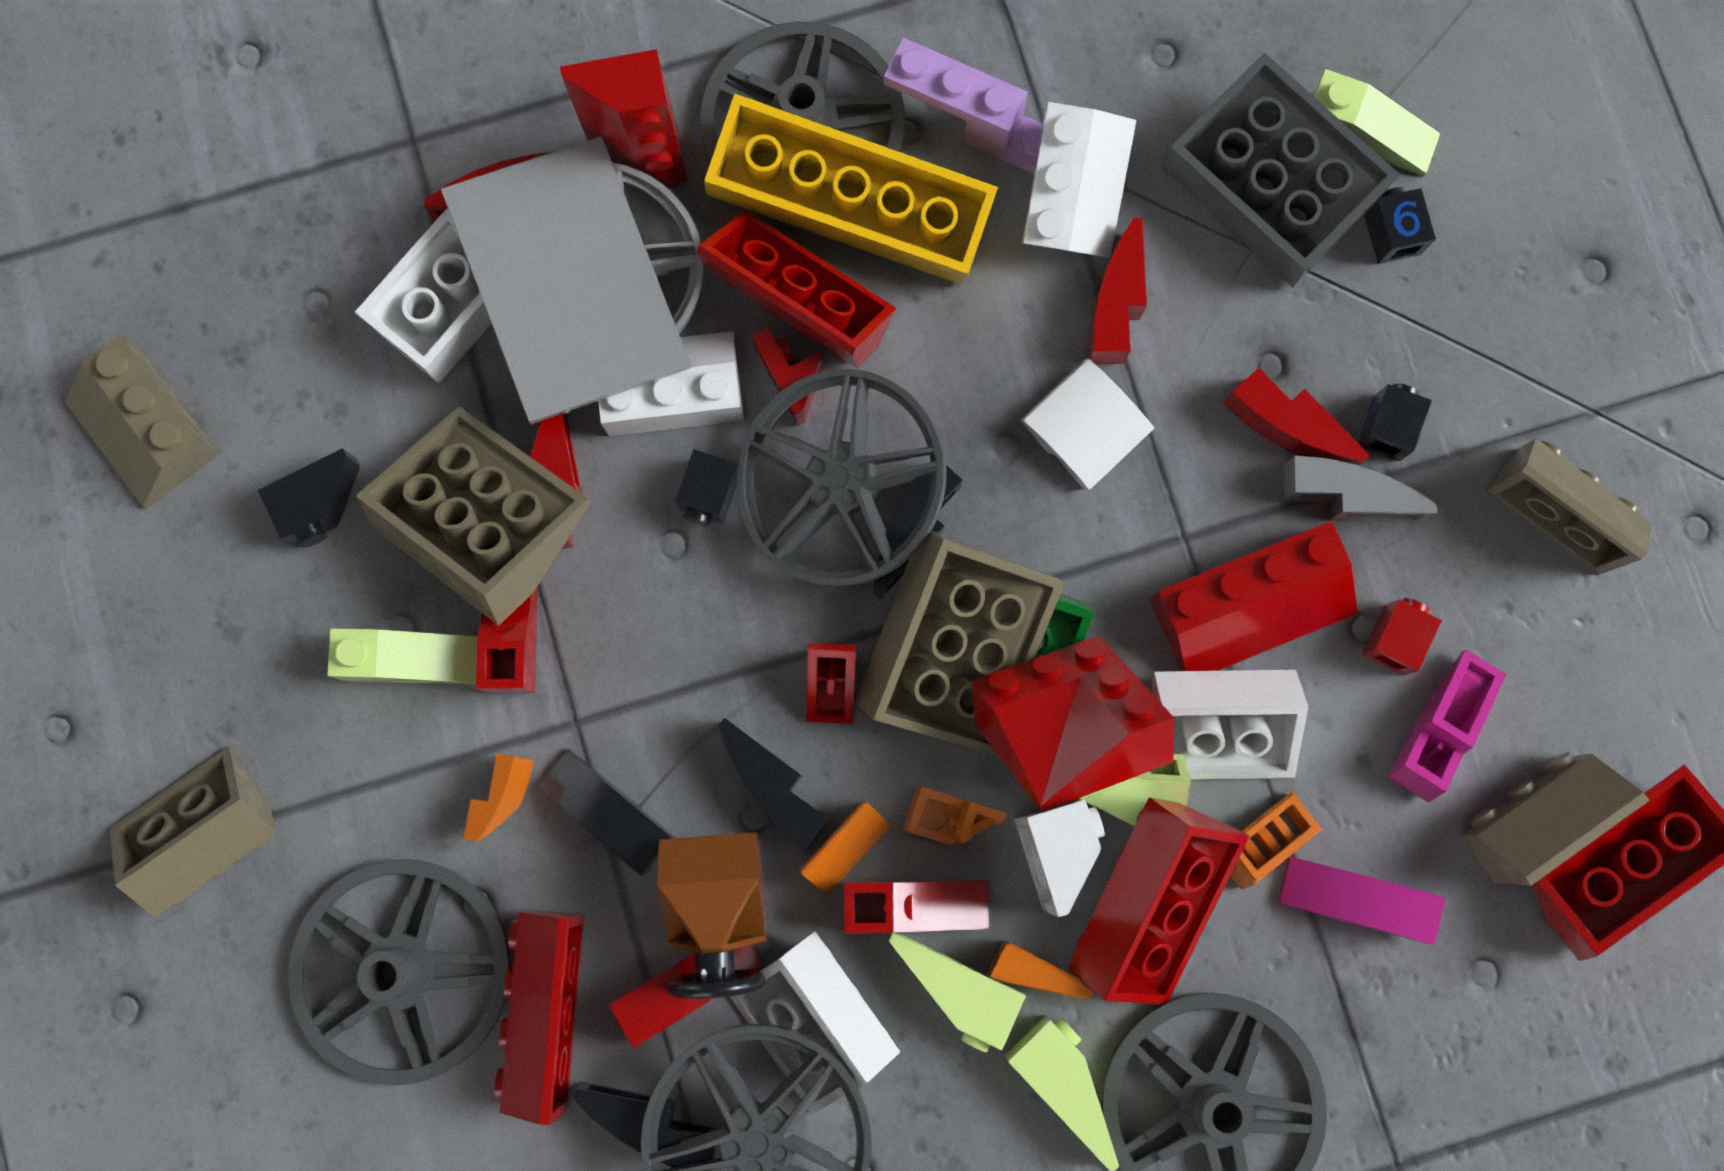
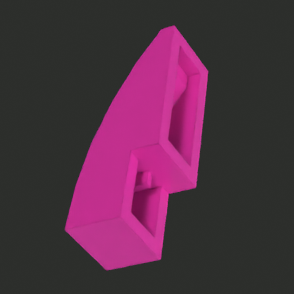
(1447, 727)
(1361, 900)

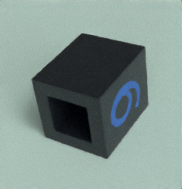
(1399, 225)
(1395, 421)
(707, 488)

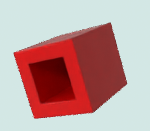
(1402, 636)

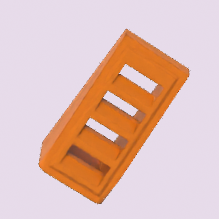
(1252, 864)
(1025, 969)

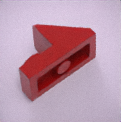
(776, 359)

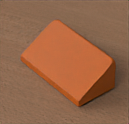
(845, 848)

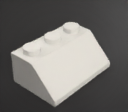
(1078, 180)
(430, 302)
(690, 398)
(1235, 721)
(1060, 852)
(815, 997)

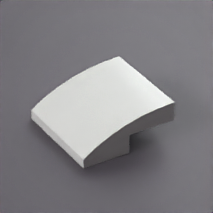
(1087, 424)

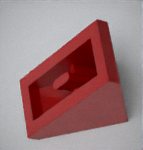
(831, 683)

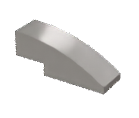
(1353, 491)

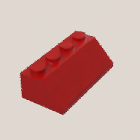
(631, 110)
(798, 287)
(1258, 601)
(1635, 866)
(1156, 903)
(540, 1015)

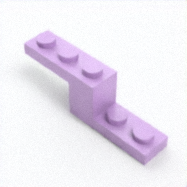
(986, 103)

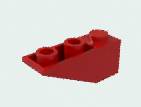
(508, 651)
(915, 906)

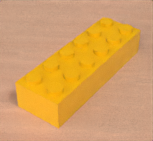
(849, 189)

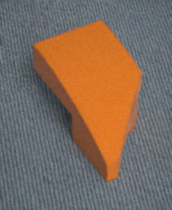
(506, 794)
(948, 817)

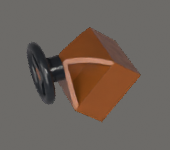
(710, 906)

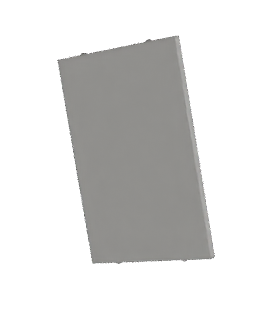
(566, 279)

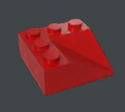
(1072, 722)

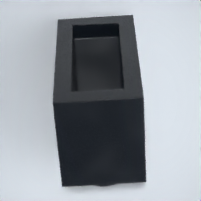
(311, 498)

